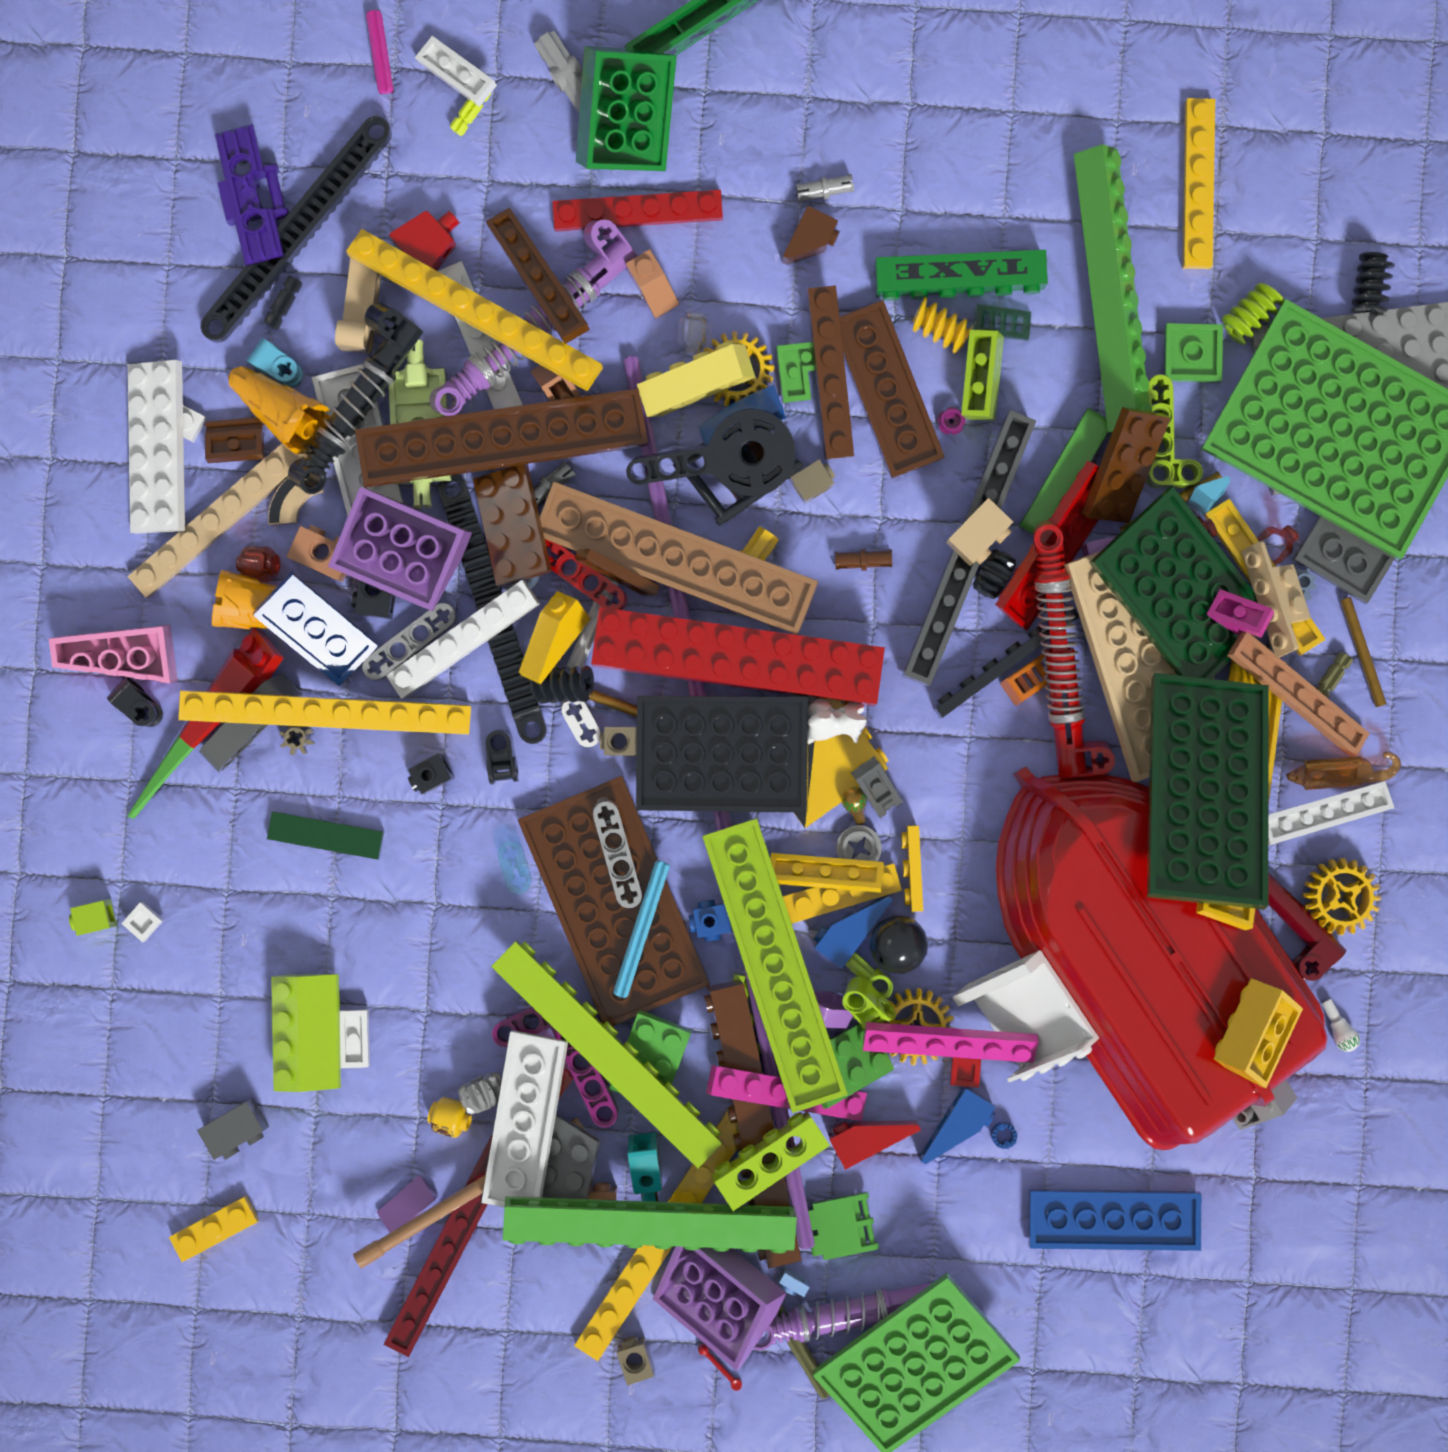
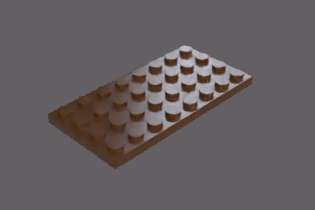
(596, 925)

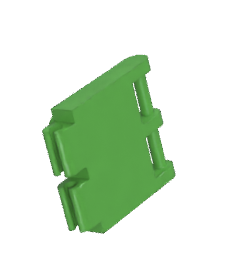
(841, 1226)

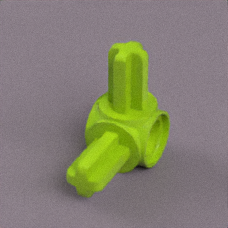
(865, 970)

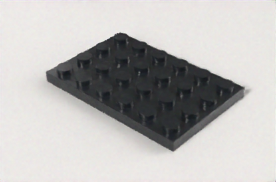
(722, 753)

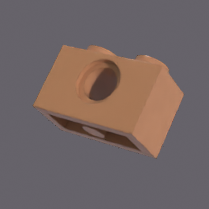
(305, 547)

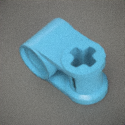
(273, 362)

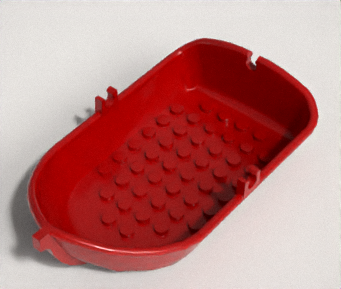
(1137, 965)

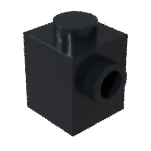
(430, 774)

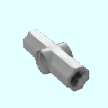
(563, 68)

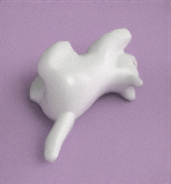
(828, 722)

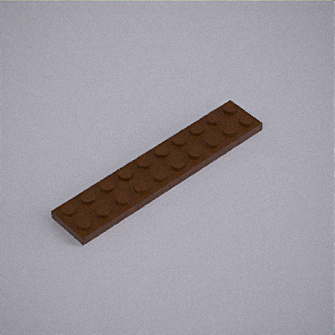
(501, 438)

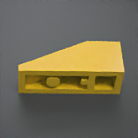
(554, 633)

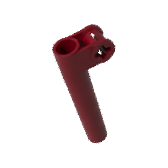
(1322, 947)

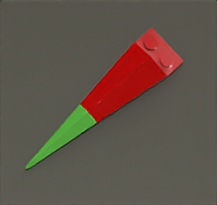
(240, 673)

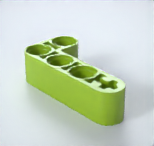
(1166, 460)

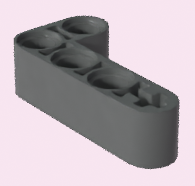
(234, 738)

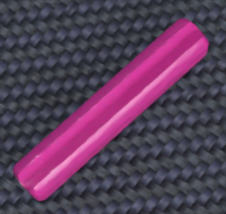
(379, 52)

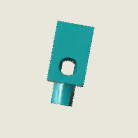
(645, 1165)

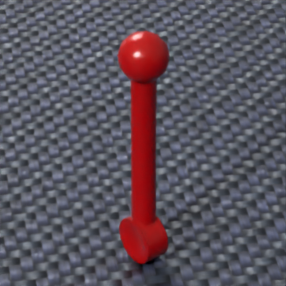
(736, 1383)

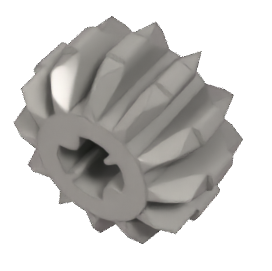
(481, 1093)

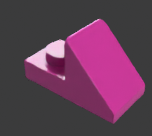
(1240, 614)

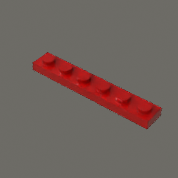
(639, 209)

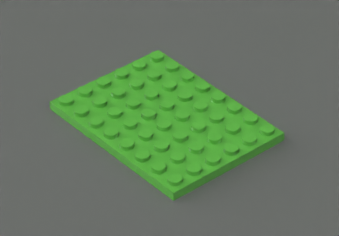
(1337, 429)

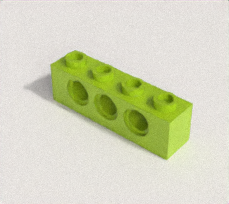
(764, 1175)

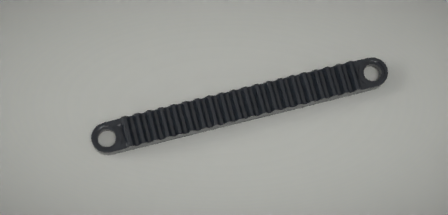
(298, 228)
(504, 645)

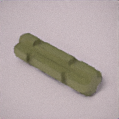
(1334, 673)

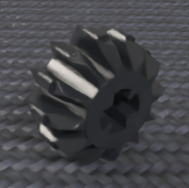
(994, 574)

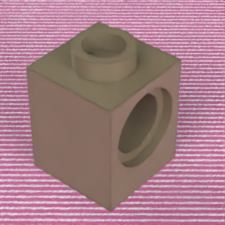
(813, 481)
(607, 741)
(635, 1372)

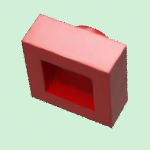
(965, 1072)

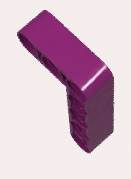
(581, 1075)

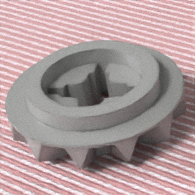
(855, 834)

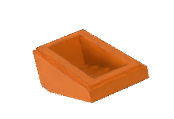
(1012, 688)

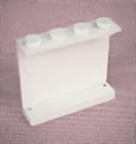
(1033, 1001)

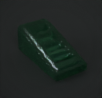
(982, 310)

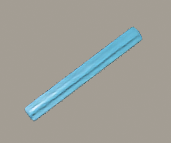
(641, 929)

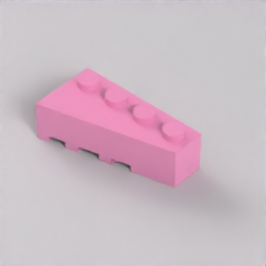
(133, 653)

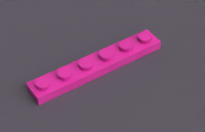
(950, 1042)
(769, 1090)

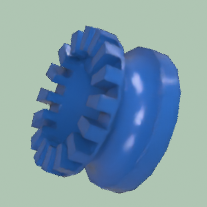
(1001, 1127)

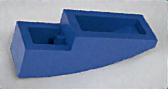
(764, 399)

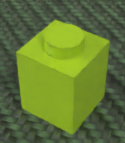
(92, 917)

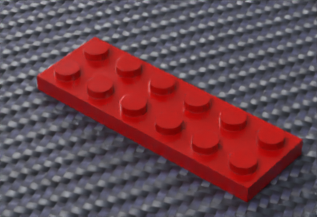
(1018, 598)

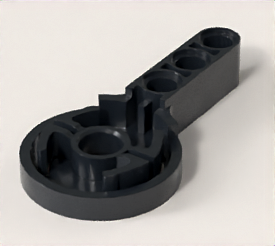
(726, 457)

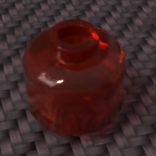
(258, 563)

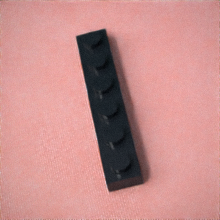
(994, 669)

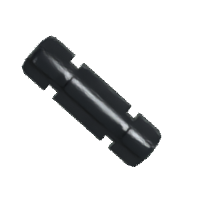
(283, 302)

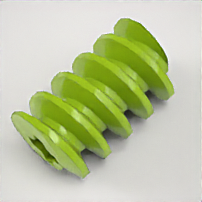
(1250, 311)

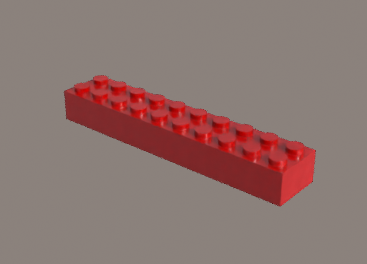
(737, 656)

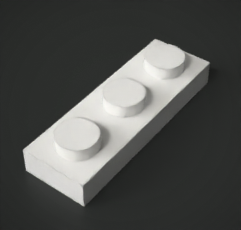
(455, 71)

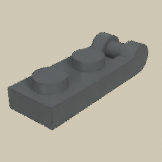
(876, 786)

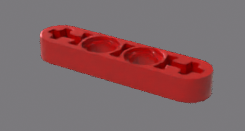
(581, 574)

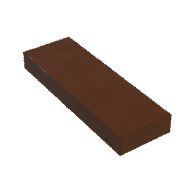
(616, 572)

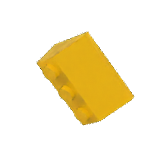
(1258, 1032)

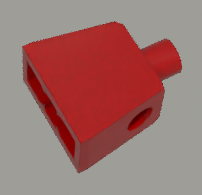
(427, 238)

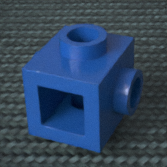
(714, 931)

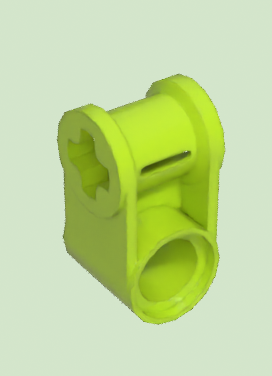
(871, 1006)

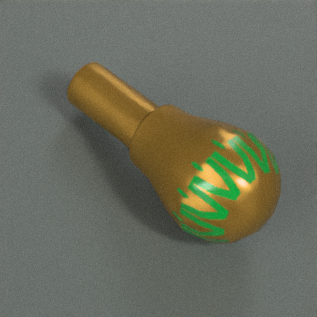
(854, 802)

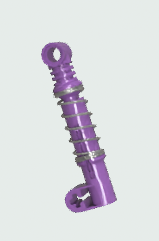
(836, 1316)

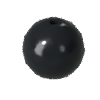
(898, 944)

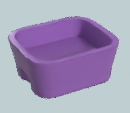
(832, 1009)

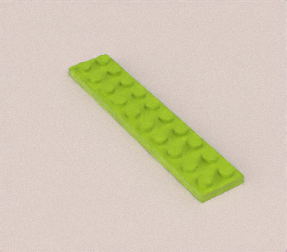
(774, 966)

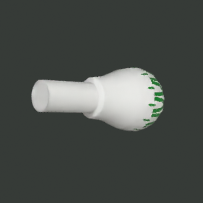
(1344, 1035)

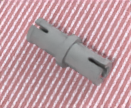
(824, 187)

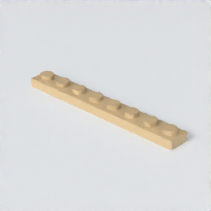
(214, 521)

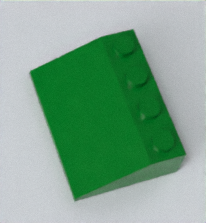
(625, 109)

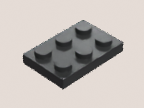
(1343, 559)

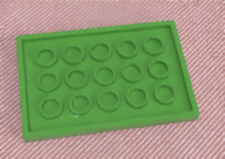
(916, 1364)

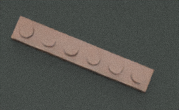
(1298, 694)

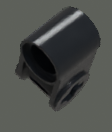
(132, 700)
(501, 759)

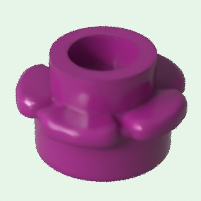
(945, 426)

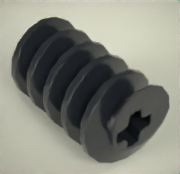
(1371, 283)
(565, 685)

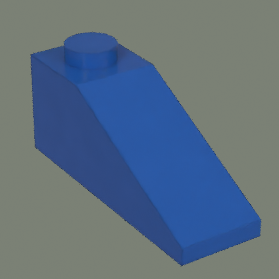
(846, 934)
(961, 1121)

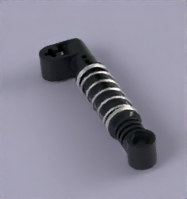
(360, 398)

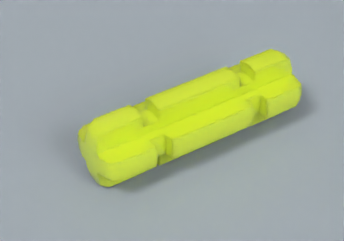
(466, 115)

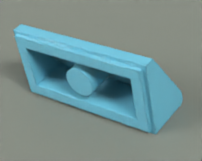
(1208, 494)

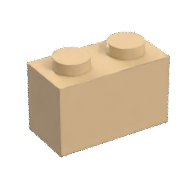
(980, 532)

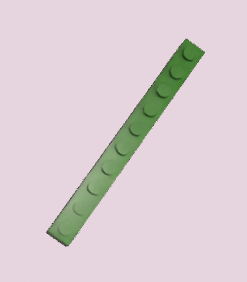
(1112, 281)
(648, 1224)

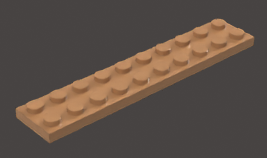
(678, 558)

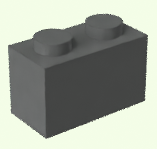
(233, 1129)

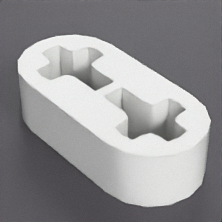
(575, 726)

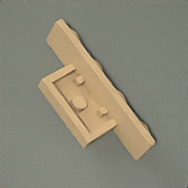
(1279, 590)

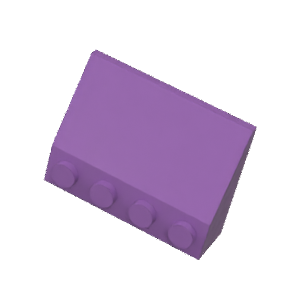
(399, 548)
(719, 1300)

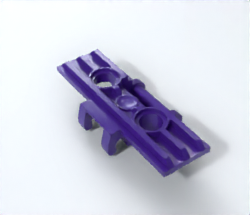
(241, 196)

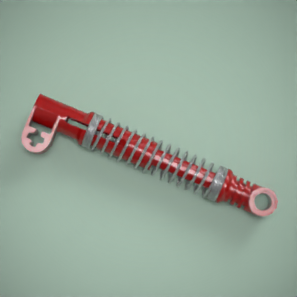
(1061, 663)

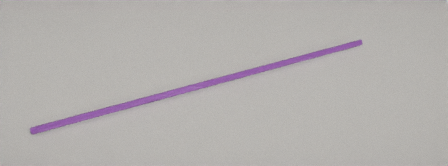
(722, 821)

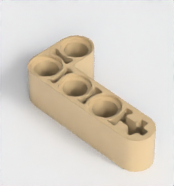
(361, 292)

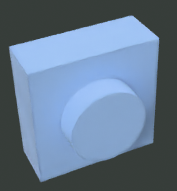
(793, 1283)

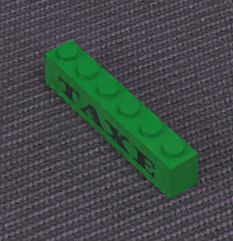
(688, 25)
(960, 273)

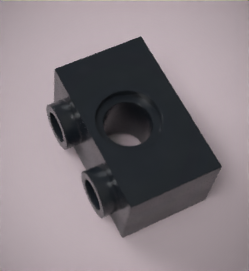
(373, 606)

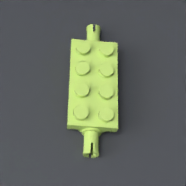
(410, 402)

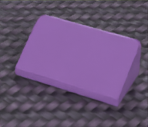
(407, 1204)

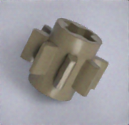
(305, 740)

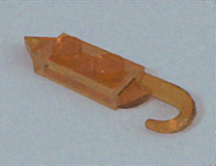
(1341, 772)

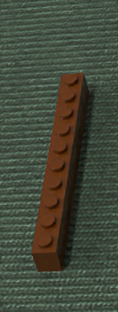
(752, 1120)

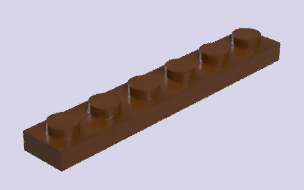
(537, 276)
(830, 372)

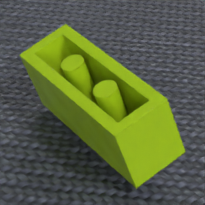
(982, 375)

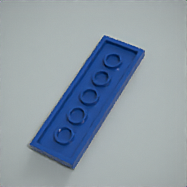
(1115, 1220)

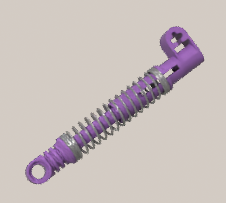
(480, 371)

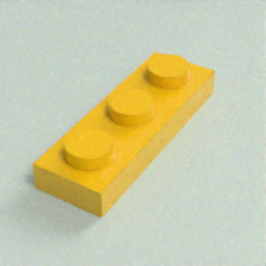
(912, 868)
(214, 1228)

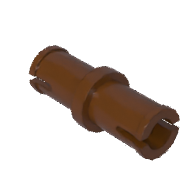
(863, 559)

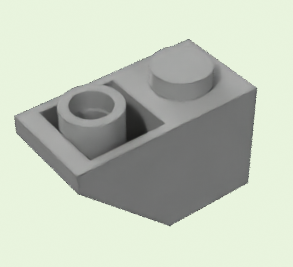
(1256, 1114)

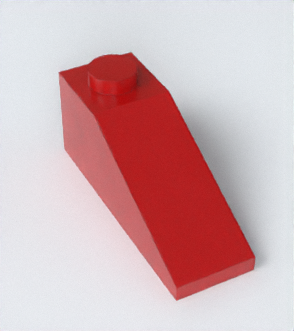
(866, 1138)

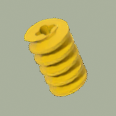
(941, 326)

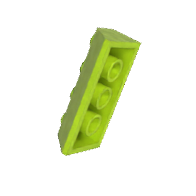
(306, 1032)

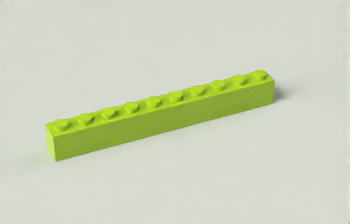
(607, 1053)

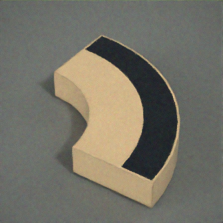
(287, 503)

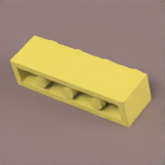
(695, 380)

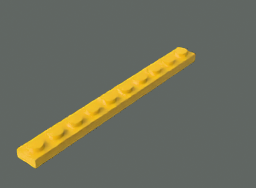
(474, 310)
(323, 712)
(648, 1258)

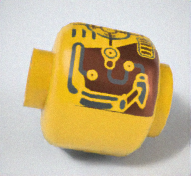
(449, 1117)

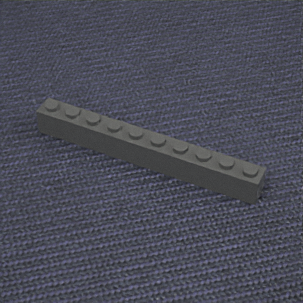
(957, 573)

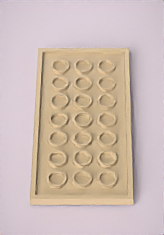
(1122, 660)

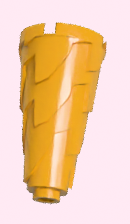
(282, 409)
(237, 599)

